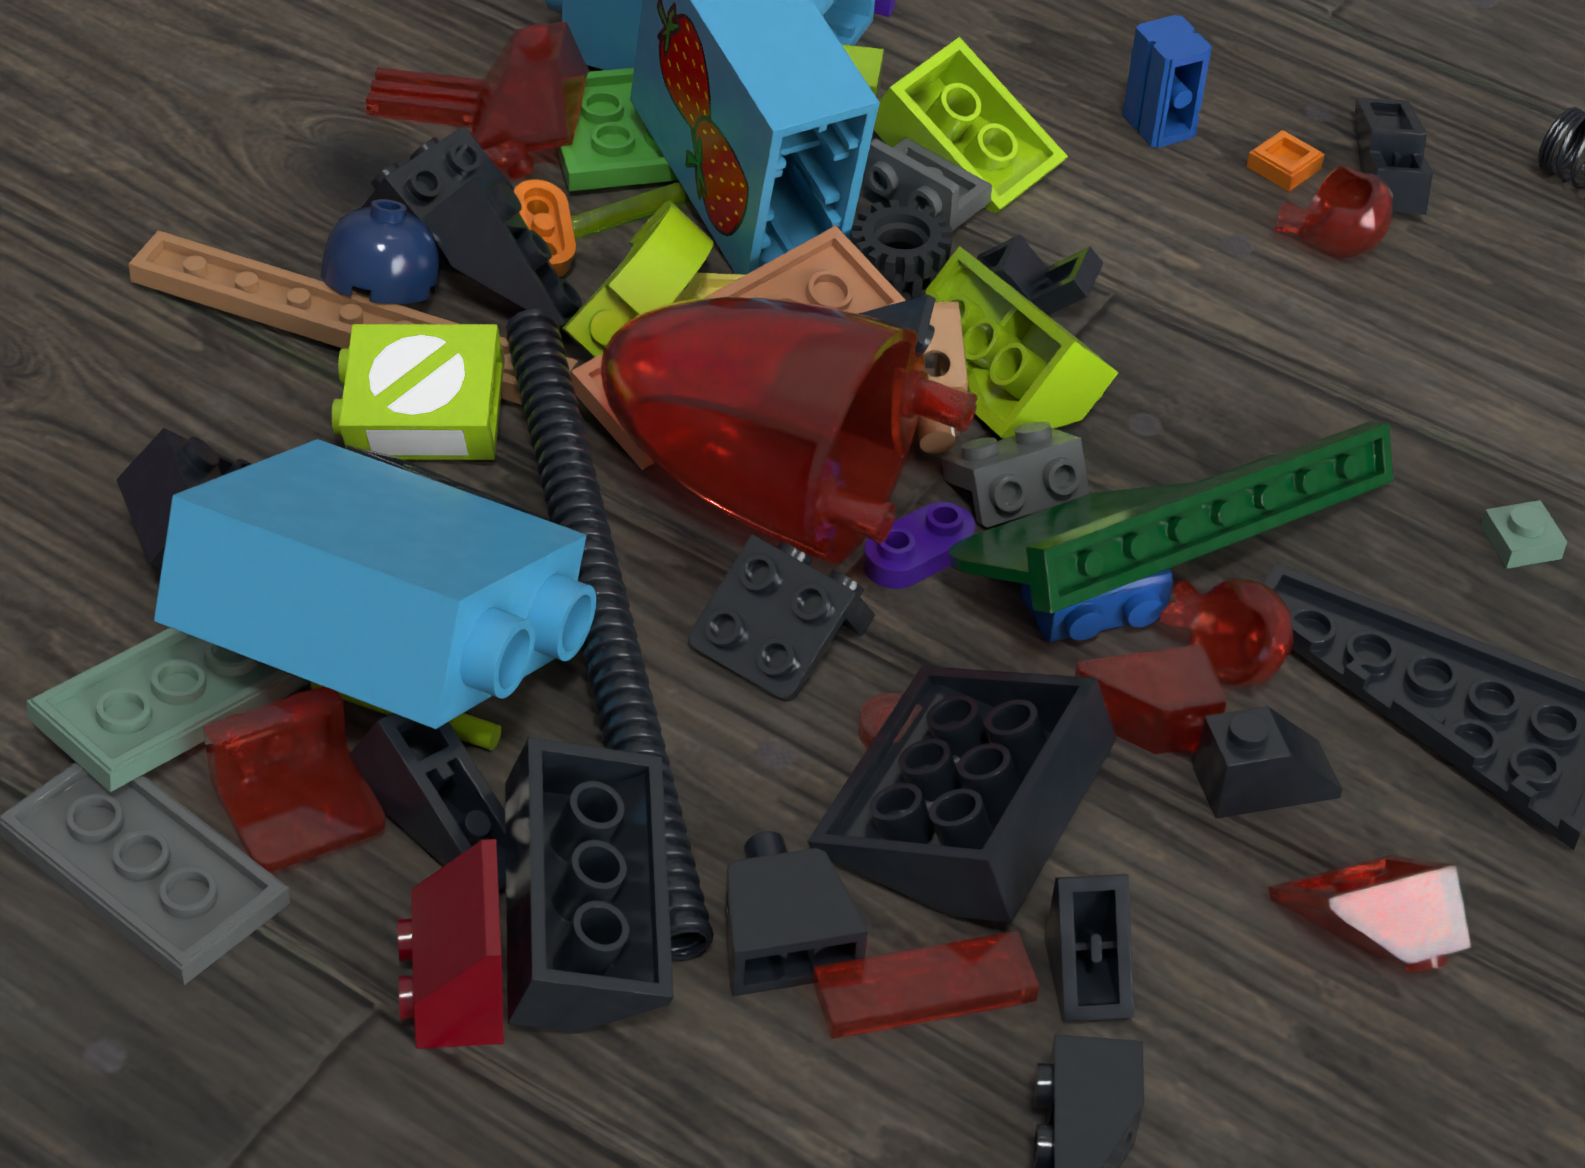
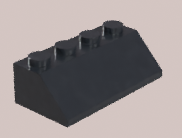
(585, 886)

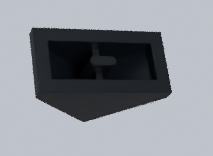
(1091, 947)

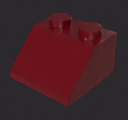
(454, 954)

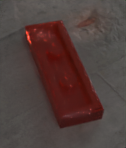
(925, 984)

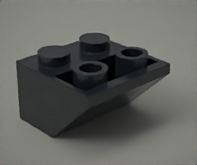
(159, 472)

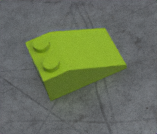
(971, 120)

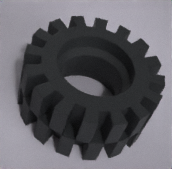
(920, 234)

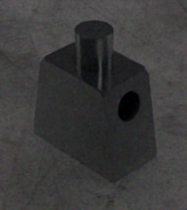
(786, 916)

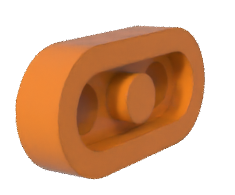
(548, 214)

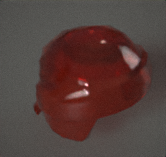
(1344, 216)
(1239, 626)

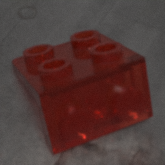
(291, 779)

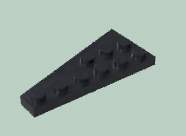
(1470, 702)

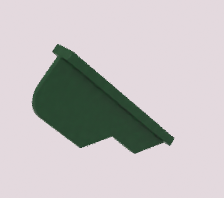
(1137, 532)

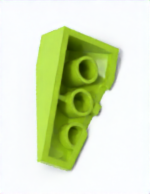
(1016, 354)

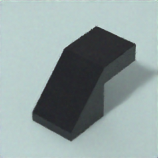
(1044, 286)

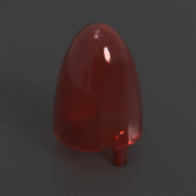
(778, 412)

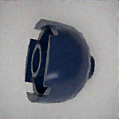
(382, 252)

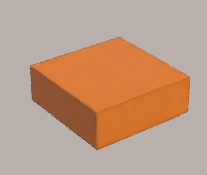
(1285, 160)

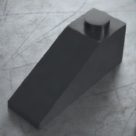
(431, 788)

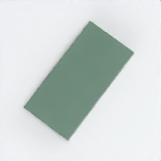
(152, 703)

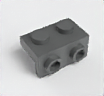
(924, 177)
(1019, 472)

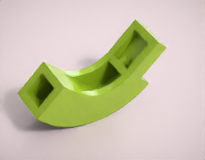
(652, 274)

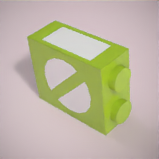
(421, 390)

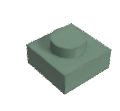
(1523, 534)

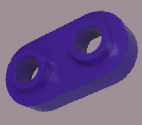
(917, 545)

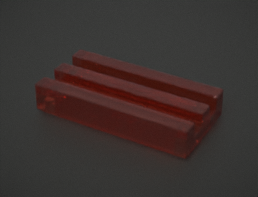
(424, 97)

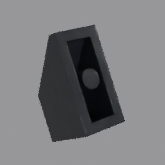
(1260, 763)

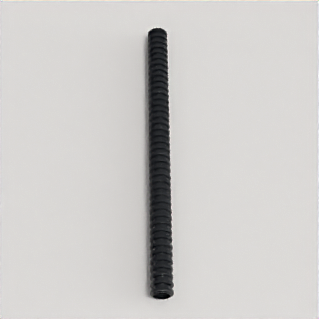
(611, 647)

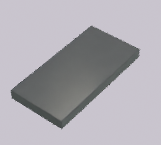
(145, 867)

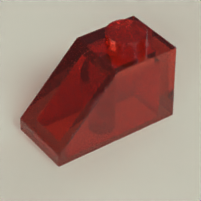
(1158, 696)

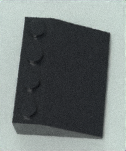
(971, 788)

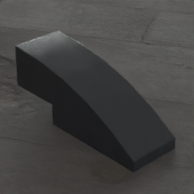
(1393, 149)

